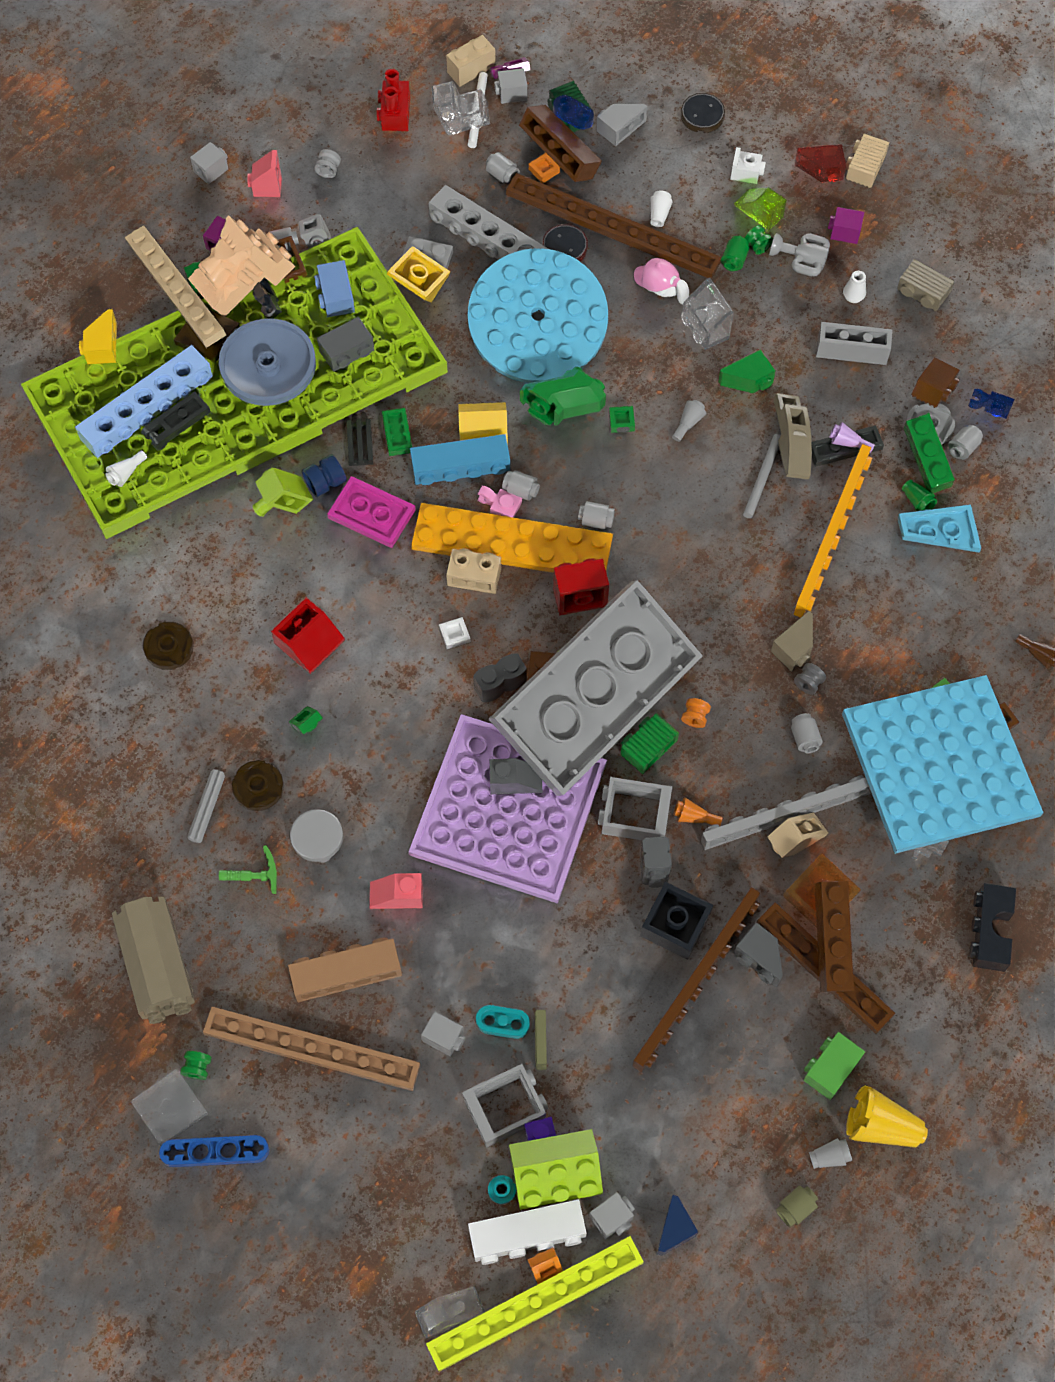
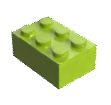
(556, 1169)

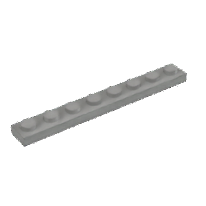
(765, 819)

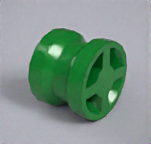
(759, 239)
(195, 1065)

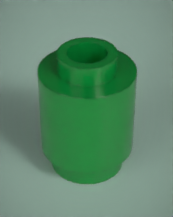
(735, 253)

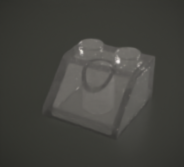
(707, 315)

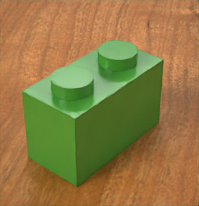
(833, 1065)

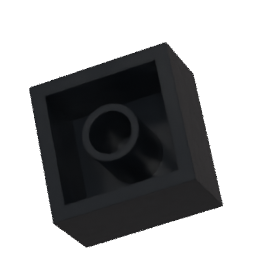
(676, 920)

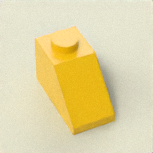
(100, 340)

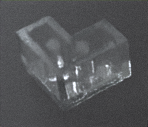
(459, 111)

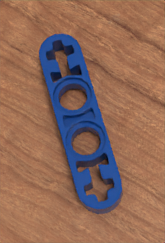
(214, 1151)

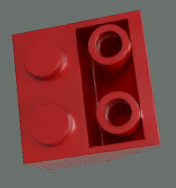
(307, 635)

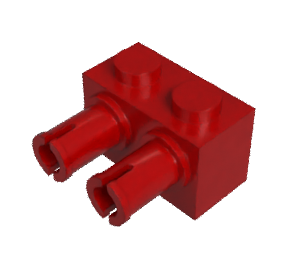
(394, 103)

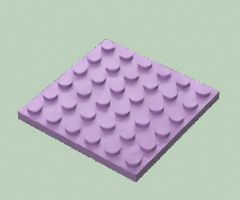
(501, 837)

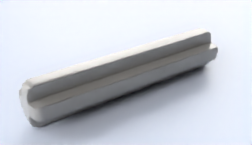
(206, 806)

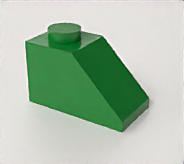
(748, 373)

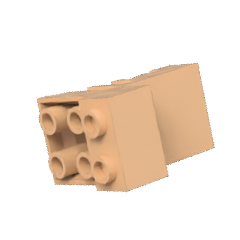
(239, 264)

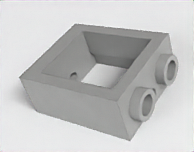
(638, 789)
(471, 1100)

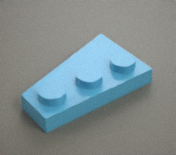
(941, 527)

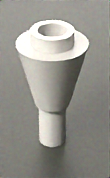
(120, 472)

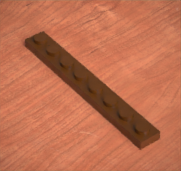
(692, 988)

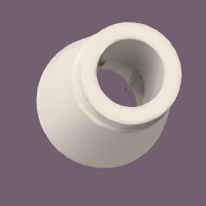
(660, 207)
(856, 287)

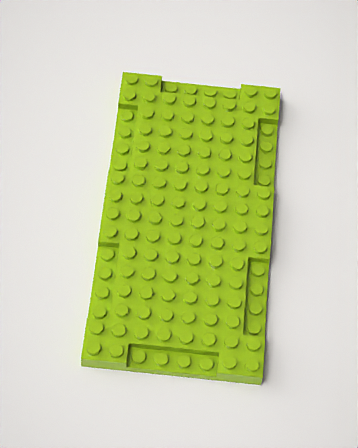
(235, 432)

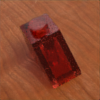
(822, 162)

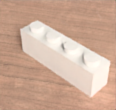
(527, 1231)

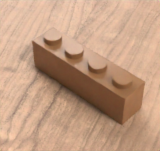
(344, 969)

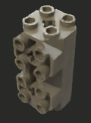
(153, 959)

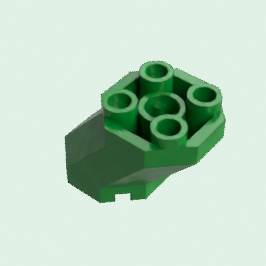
(563, 396)

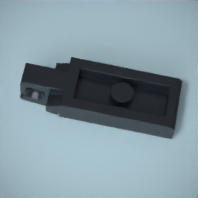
(266, 296)

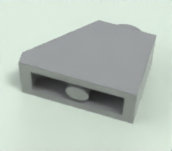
(620, 121)

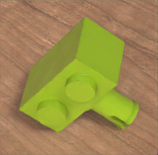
(281, 491)

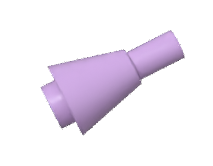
(845, 436)

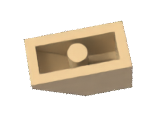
(797, 834)

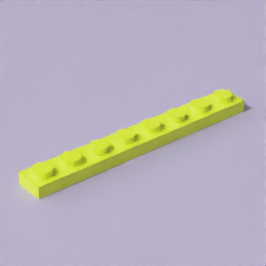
(534, 1303)

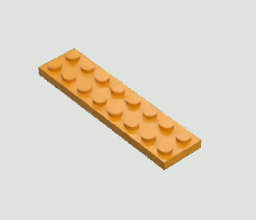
(515, 540)

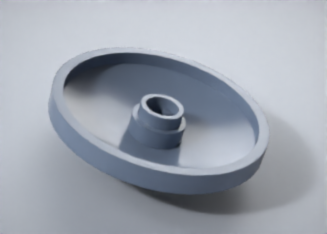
(267, 362)

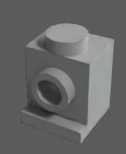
(315, 235)

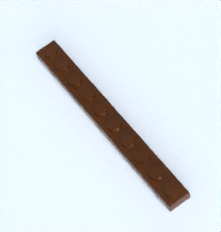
(613, 226)

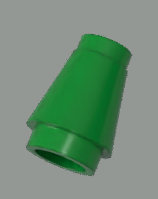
(919, 496)

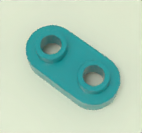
(503, 1019)

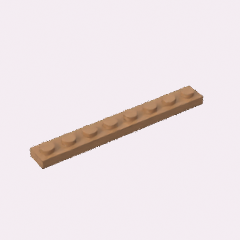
(312, 1048)

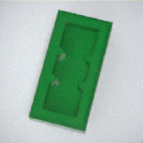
(397, 431)

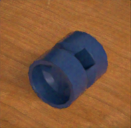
(322, 476)

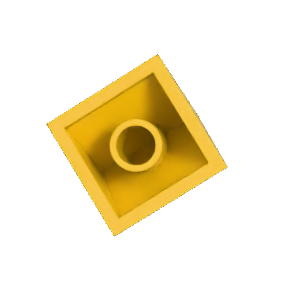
(419, 274)
(482, 420)

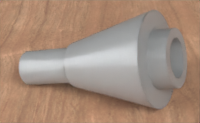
(692, 413)

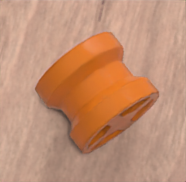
(696, 712)

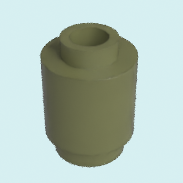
(797, 1206)

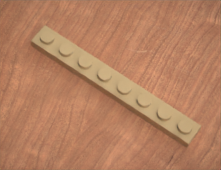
(175, 286)

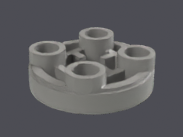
(316, 835)

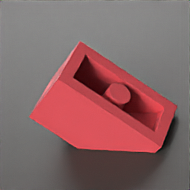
(266, 176)
(397, 891)

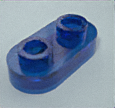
(569, 111)

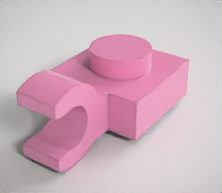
(502, 503)

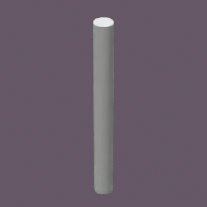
(762, 477)

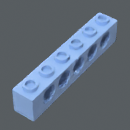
(149, 390)

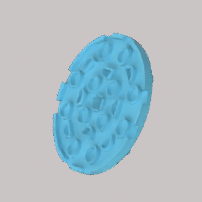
(532, 282)

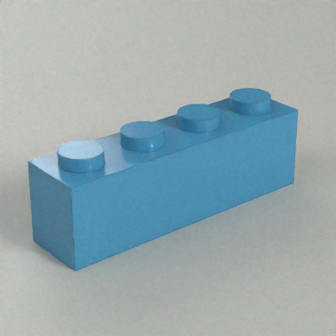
(460, 459)

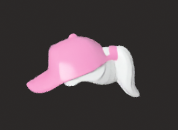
(662, 279)

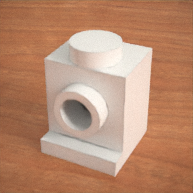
(747, 166)

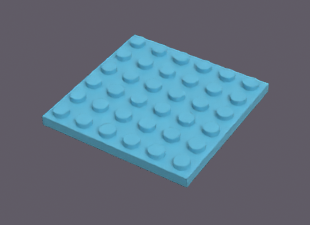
(941, 764)

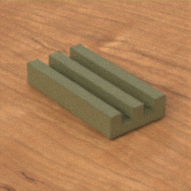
(540, 1040)

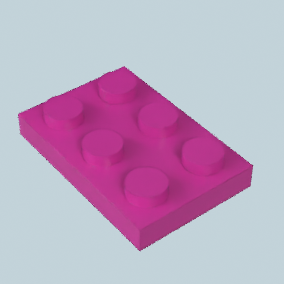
(371, 512)

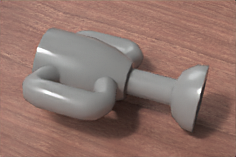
(810, 254)

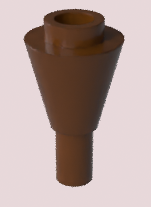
(1041, 651)

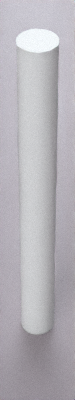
(473, 135)

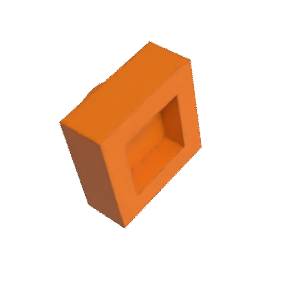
(544, 168)
(545, 1265)

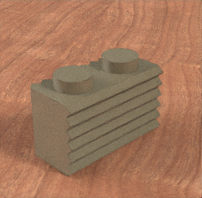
(925, 285)

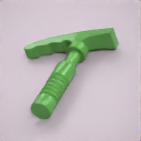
(248, 875)

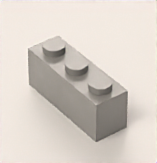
(854, 343)

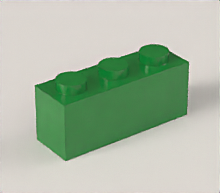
(929, 453)

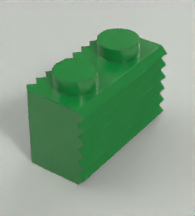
(648, 743)

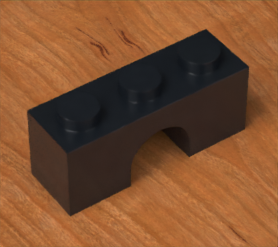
(990, 949)

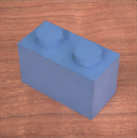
(335, 288)

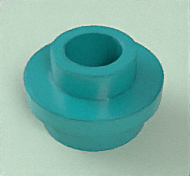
(501, 1198)

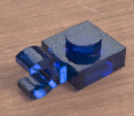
(994, 403)

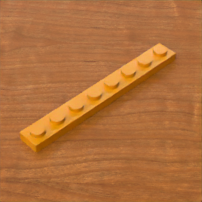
(831, 538)

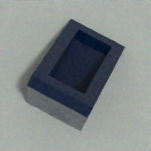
(677, 1227)

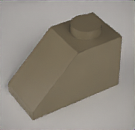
(796, 643)

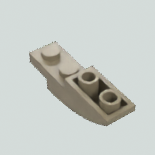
(795, 437)

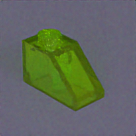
(763, 206)

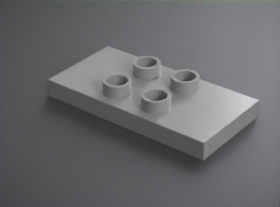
(595, 688)

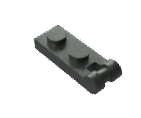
(176, 420)

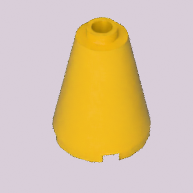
(883, 1121)

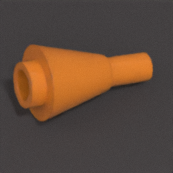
(692, 813)

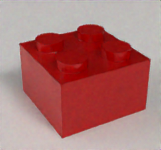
(580, 586)

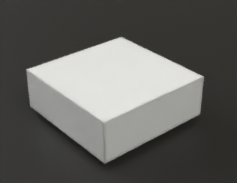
(454, 633)

